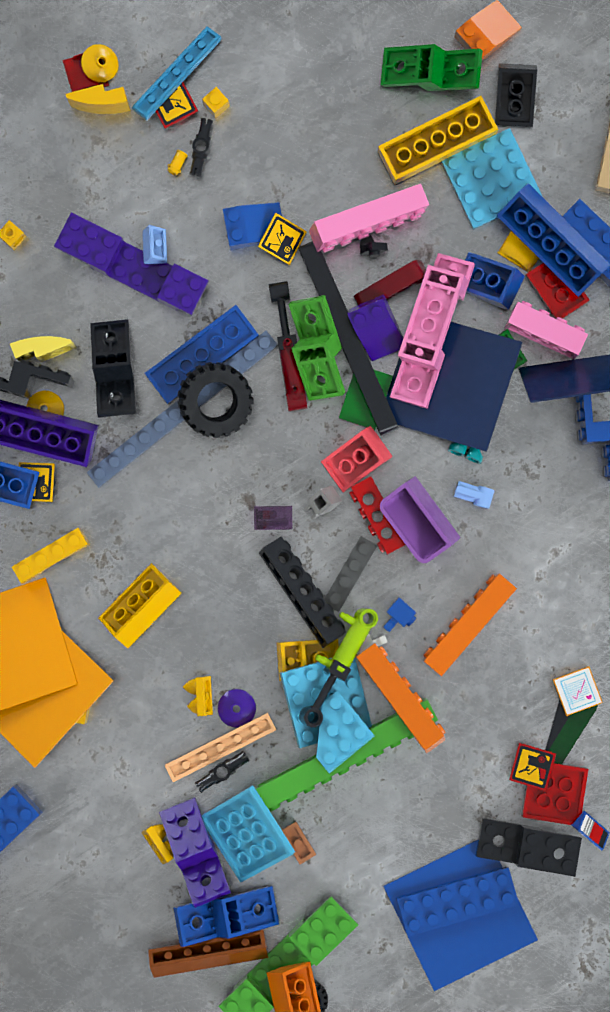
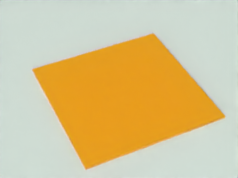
(31, 646)
(42, 722)

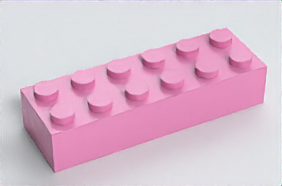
(369, 218)

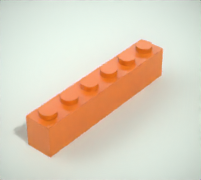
(468, 626)
(400, 697)

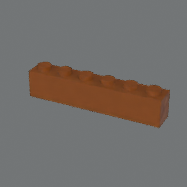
(208, 954)

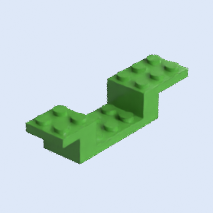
(307, 941)

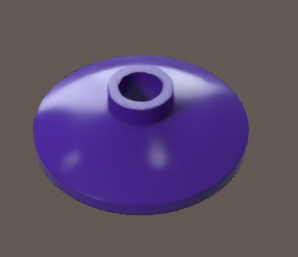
(243, 700)

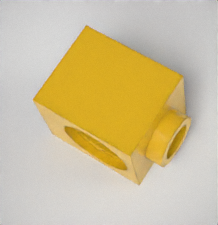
(12, 235)

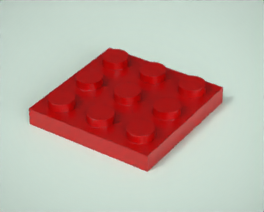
(561, 800)

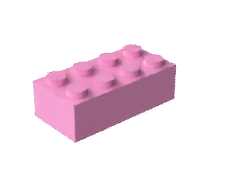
(546, 330)

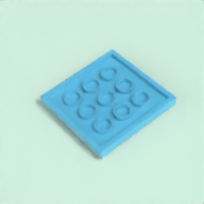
(488, 176)
(304, 685)
(247, 834)

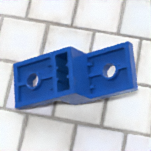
(593, 432)
(226, 916)

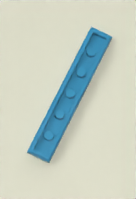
(176, 73)

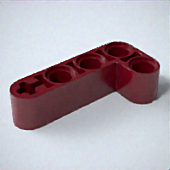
(394, 283)

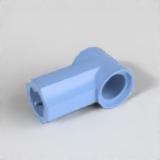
(479, 495)

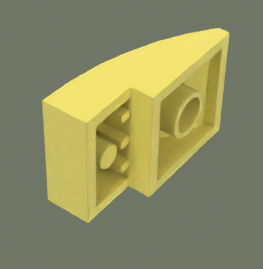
(41, 347)

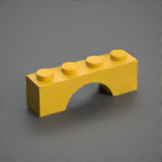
(50, 555)

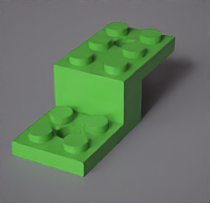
(316, 348)

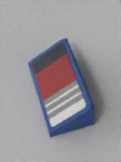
(591, 830)

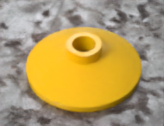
(92, 67)
(48, 398)

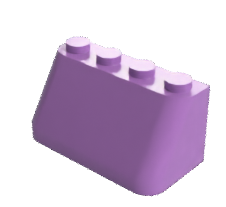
(418, 521)

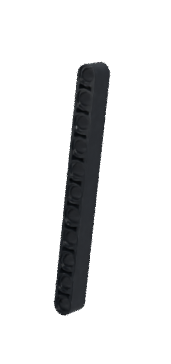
(349, 340)

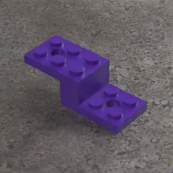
(194, 852)

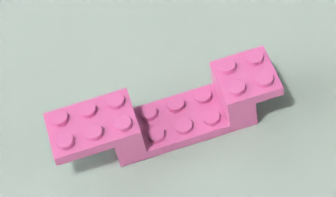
(428, 328)

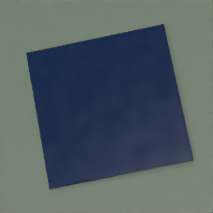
(467, 388)

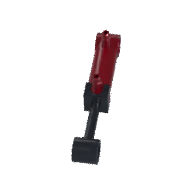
(292, 380)

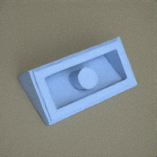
(154, 245)

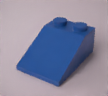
(248, 223)
(493, 281)
(17, 485)

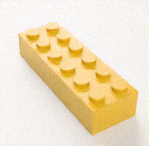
(437, 140)

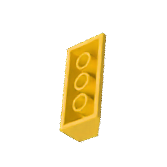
(139, 605)

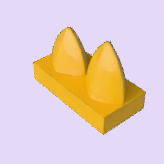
(202, 689)
(154, 837)

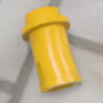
(177, 162)

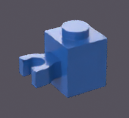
(401, 614)

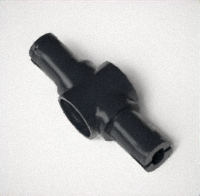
(201, 156)
(231, 766)

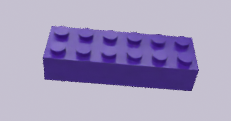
(47, 433)

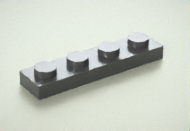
(350, 573)

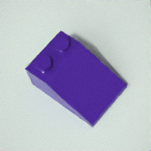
(376, 327)

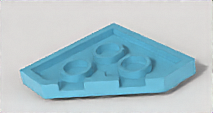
(340, 732)

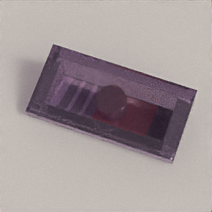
(273, 518)

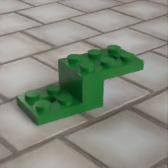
(431, 67)

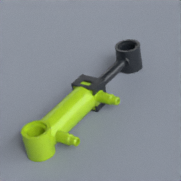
(340, 664)

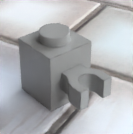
(323, 501)

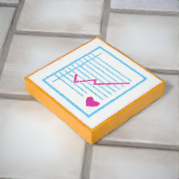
(577, 691)

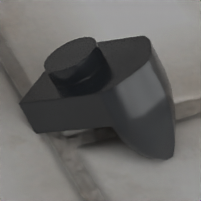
(371, 248)

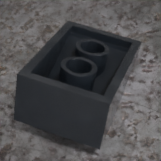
(516, 94)

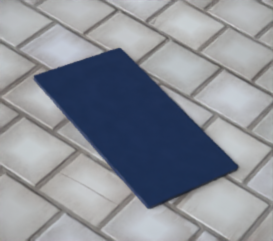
(566, 378)

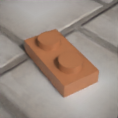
(299, 842)

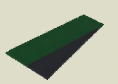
(566, 731)

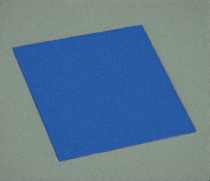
(470, 944)

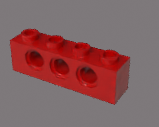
(369, 487)

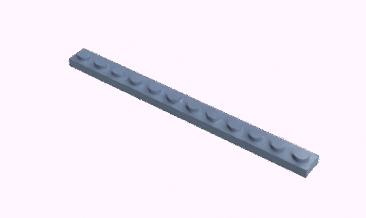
(172, 417)

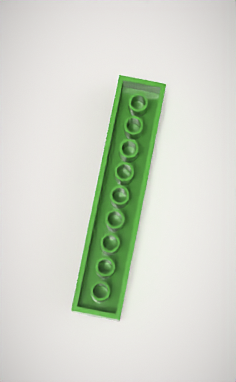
(310, 771)

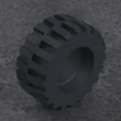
(233, 417)

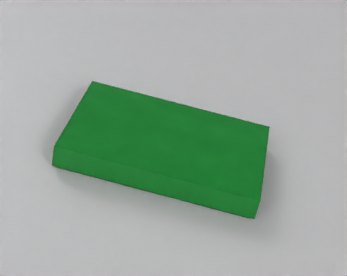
(354, 406)

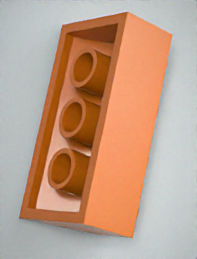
(293, 988)

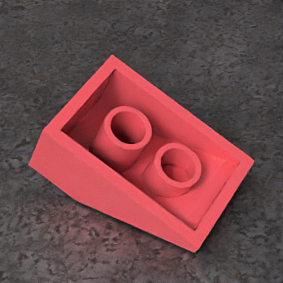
(356, 458)

